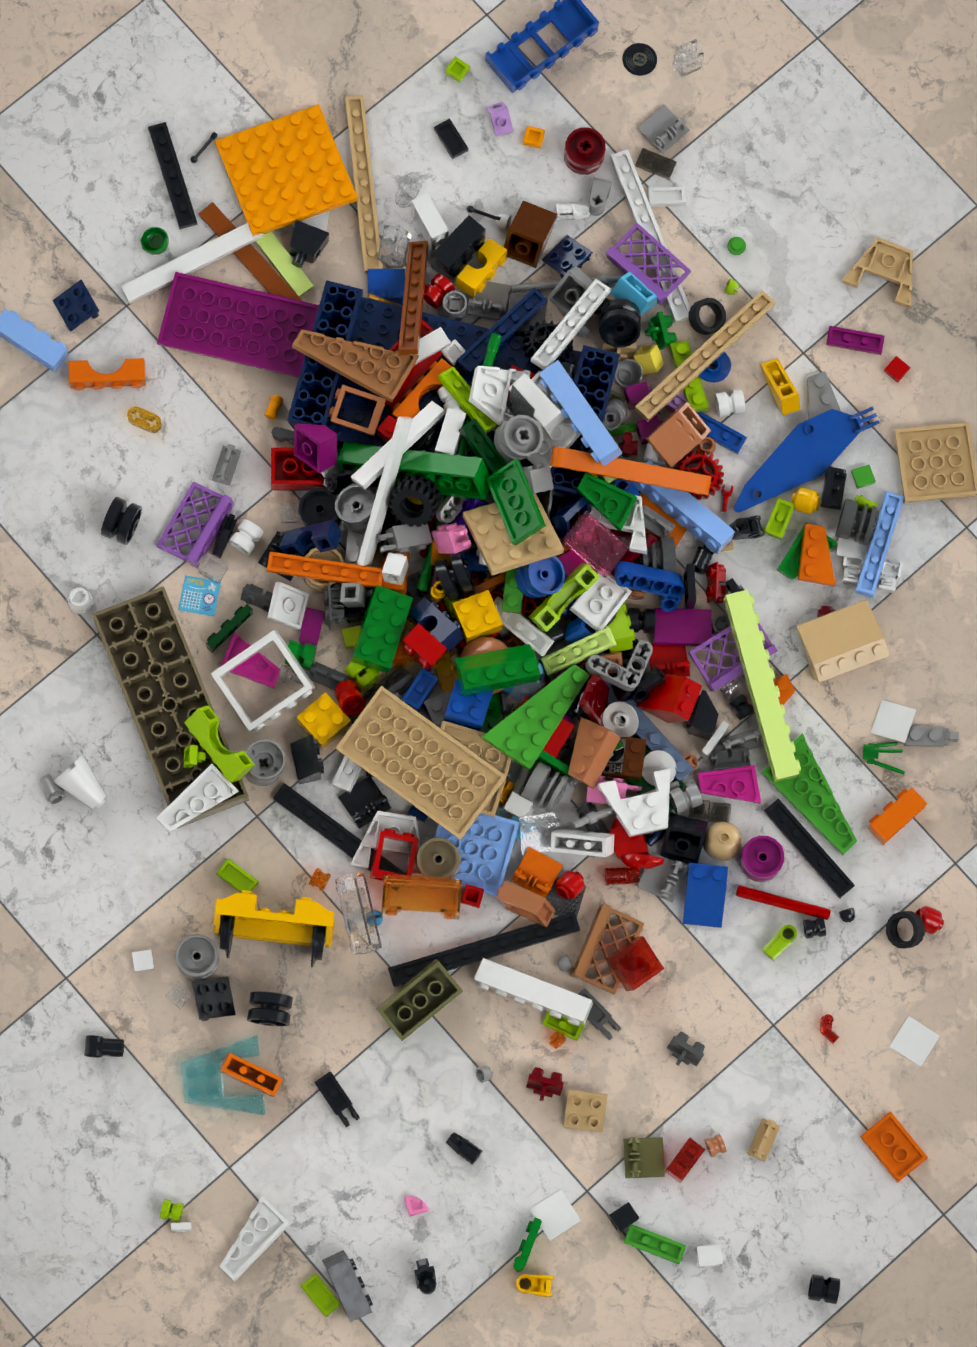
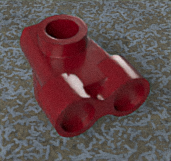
(628, 446)

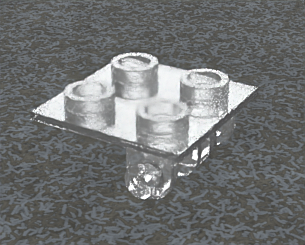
(536, 831)

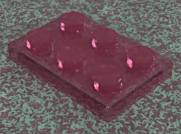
(595, 544)

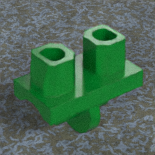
(658, 330)

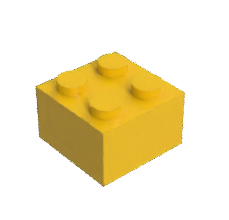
(477, 616)
(323, 720)

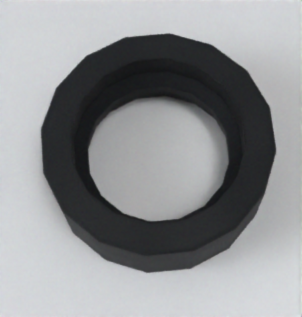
(719, 311)
(918, 929)

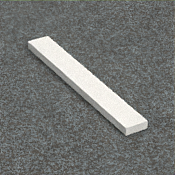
(189, 262)
(384, 490)

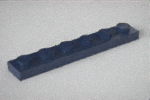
(506, 327)

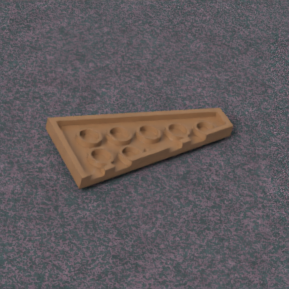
(362, 363)

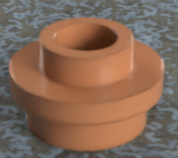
(707, 440)

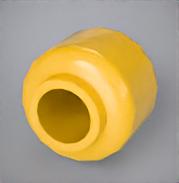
(806, 500)

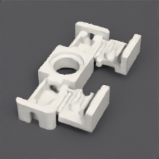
(888, 573)

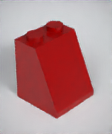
(672, 699)

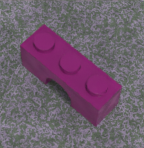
(634, 395)

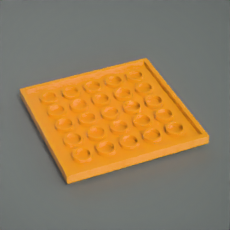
(286, 170)

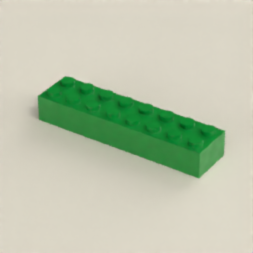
(451, 473)

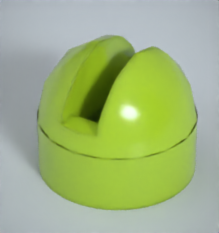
(730, 287)

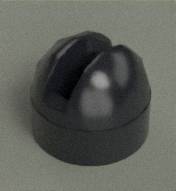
(847, 915)

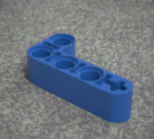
(664, 583)

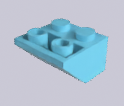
(634, 290)

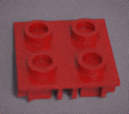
(670, 660)

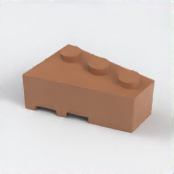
(591, 752)

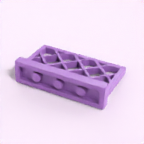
(626, 265)
(210, 528)
(731, 672)

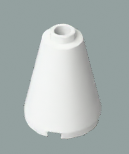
(82, 783)

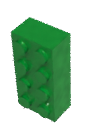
(381, 629)

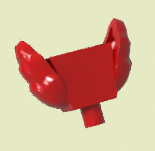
(632, 850)

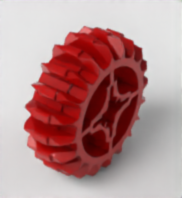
(703, 460)

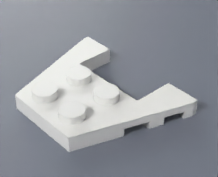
(491, 390)
(633, 524)
(643, 812)
(383, 820)

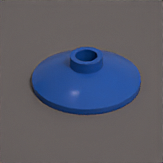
(721, 370)

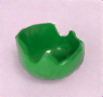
(154, 241)

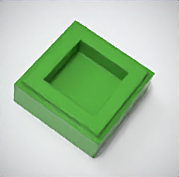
(863, 476)

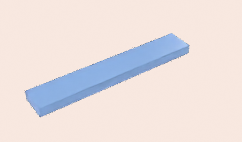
(879, 544)

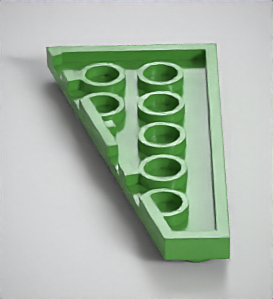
(532, 724)

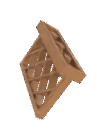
(591, 943)

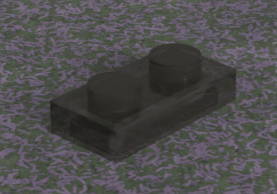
(655, 163)

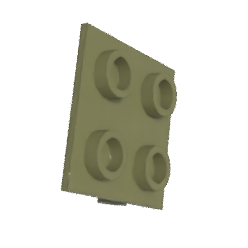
(644, 1157)

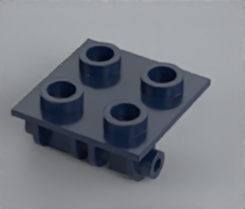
(567, 255)
(76, 305)

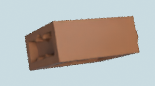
(334, 411)
(525, 903)

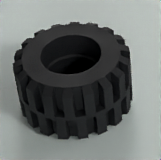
(418, 488)

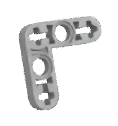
(622, 673)

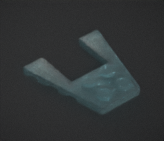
(204, 1083)

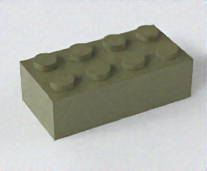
(419, 999)

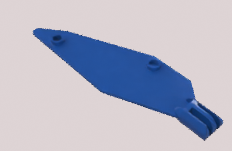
(803, 455)

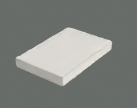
(600, 602)

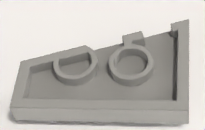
(820, 395)

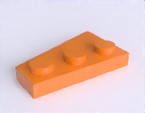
(815, 557)

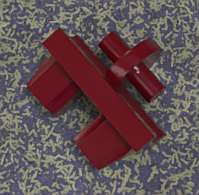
(545, 1086)

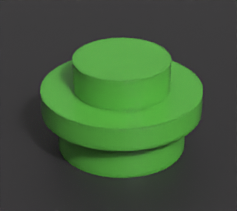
(736, 245)

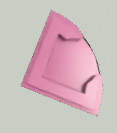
(415, 1205)

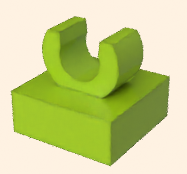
(192, 756)

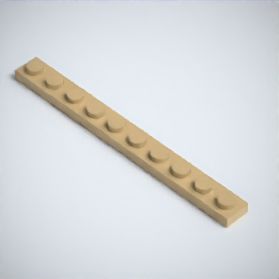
(363, 182)
(704, 356)

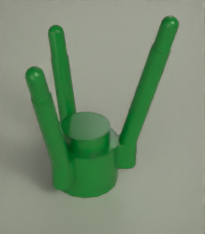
(871, 752)

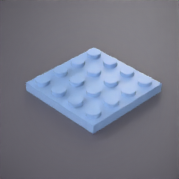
(484, 851)

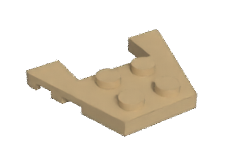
(887, 262)

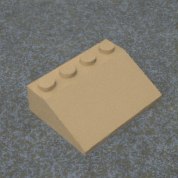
(842, 641)

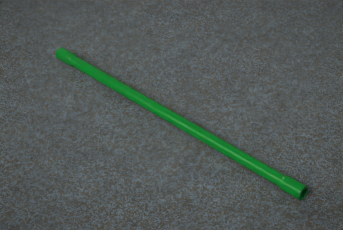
(425, 575)

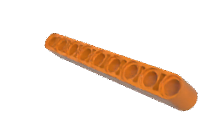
(631, 471)

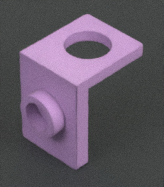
(500, 118)

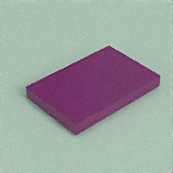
(683, 627)

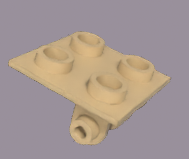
(585, 1110)

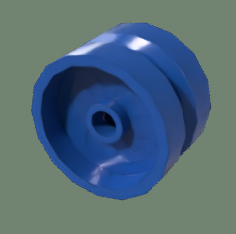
(541, 578)

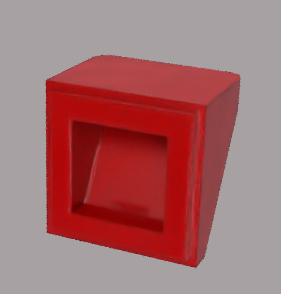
(472, 896)

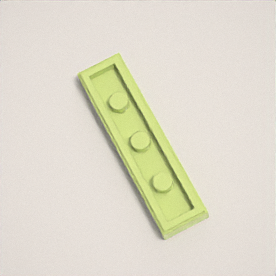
(283, 263)
(578, 651)

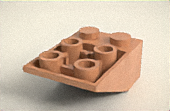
(678, 434)

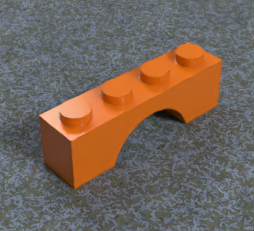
(130, 374)
(427, 383)

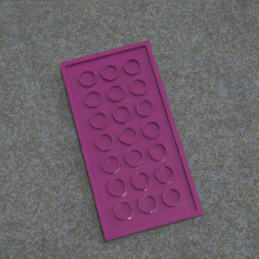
(235, 324)

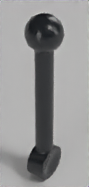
(194, 159)

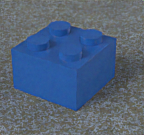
(467, 710)

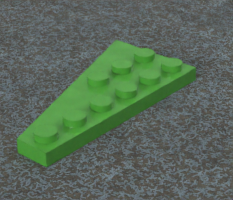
(814, 798)

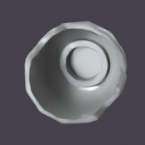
(628, 373)

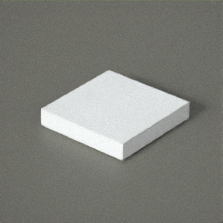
(288, 605)

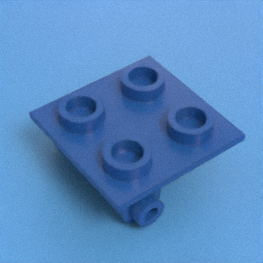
(387, 284)

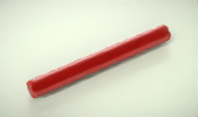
(782, 902)

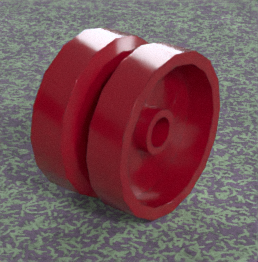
(584, 151)

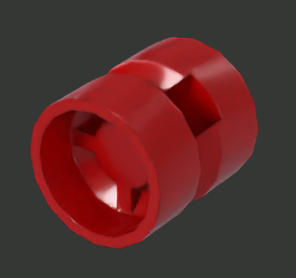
(437, 290)
(349, 697)

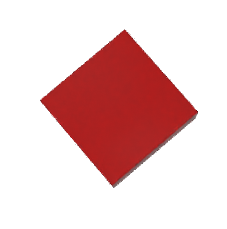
(897, 369)

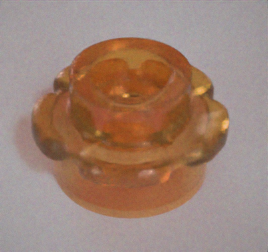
(557, 1039)

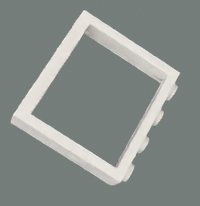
(288, 703)

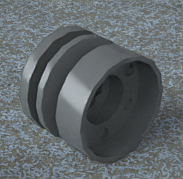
(856, 521)
(660, 556)

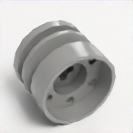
(268, 752)
(545, 787)

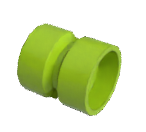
(354, 671)

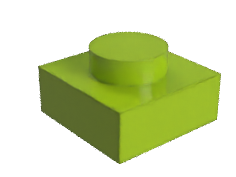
(457, 69)

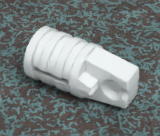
(571, 211)

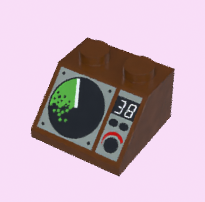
(627, 759)

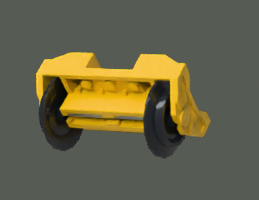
(239, 918)

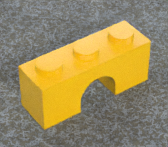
(473, 280)

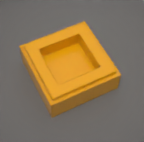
(533, 137)

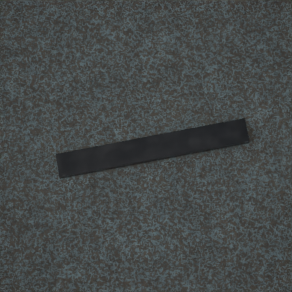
(326, 826)

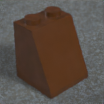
(529, 233)

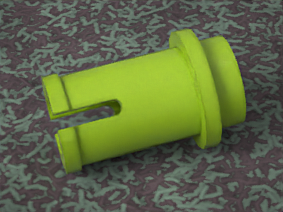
(861, 502)

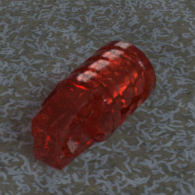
(621, 876)

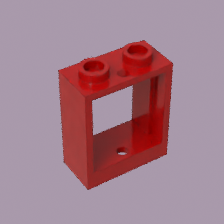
(378, 874)

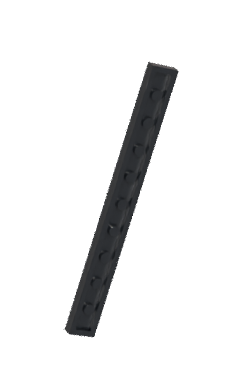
(488, 947)

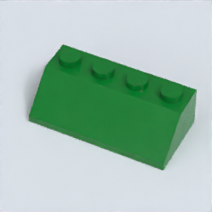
(497, 669)

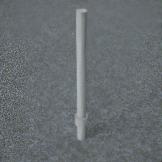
(604, 278)
(592, 817)

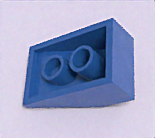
(705, 895)

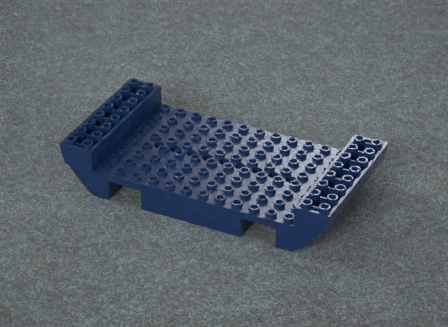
(351, 316)

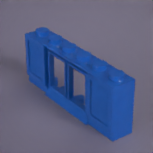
(571, 20)

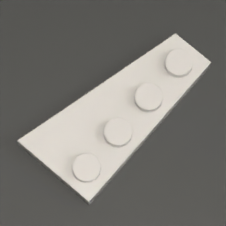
(259, 1233)

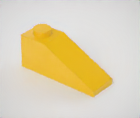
(781, 387)

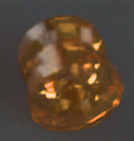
(320, 879)

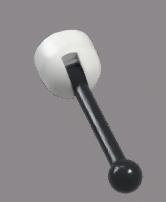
(502, 220)

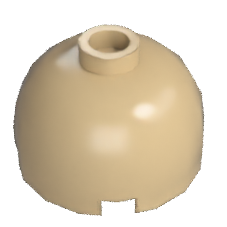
(722, 841)

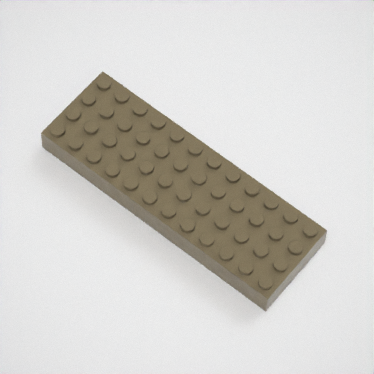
(160, 689)

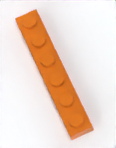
(324, 570)

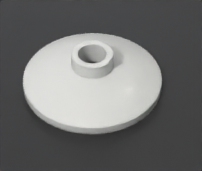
(613, 721)

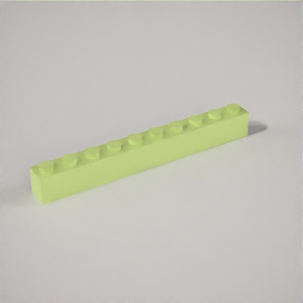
(761, 685)

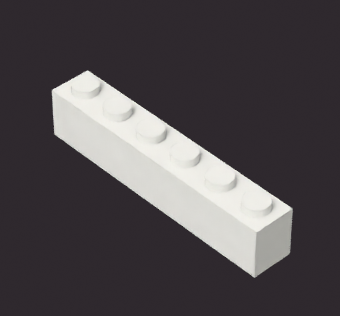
(533, 991)

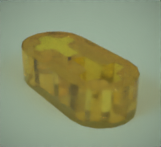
(146, 415)

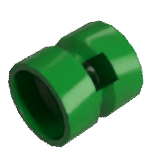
(303, 653)

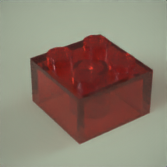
(634, 963)

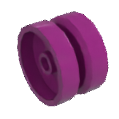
(762, 847)

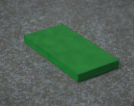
(515, 502)

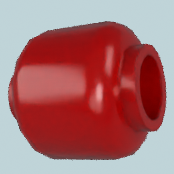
(570, 885)
(931, 918)

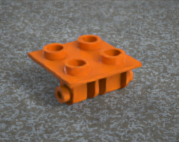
(537, 872)

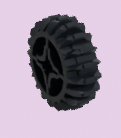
(545, 329)

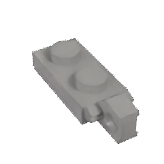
(930, 736)

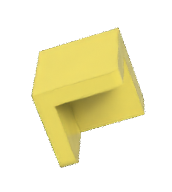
(649, 359)

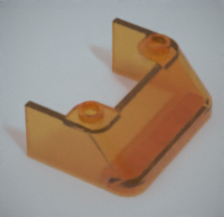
(421, 895)

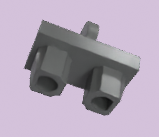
(684, 1051)

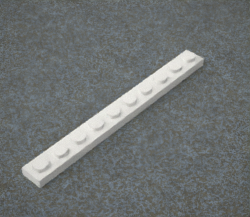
(644, 217)

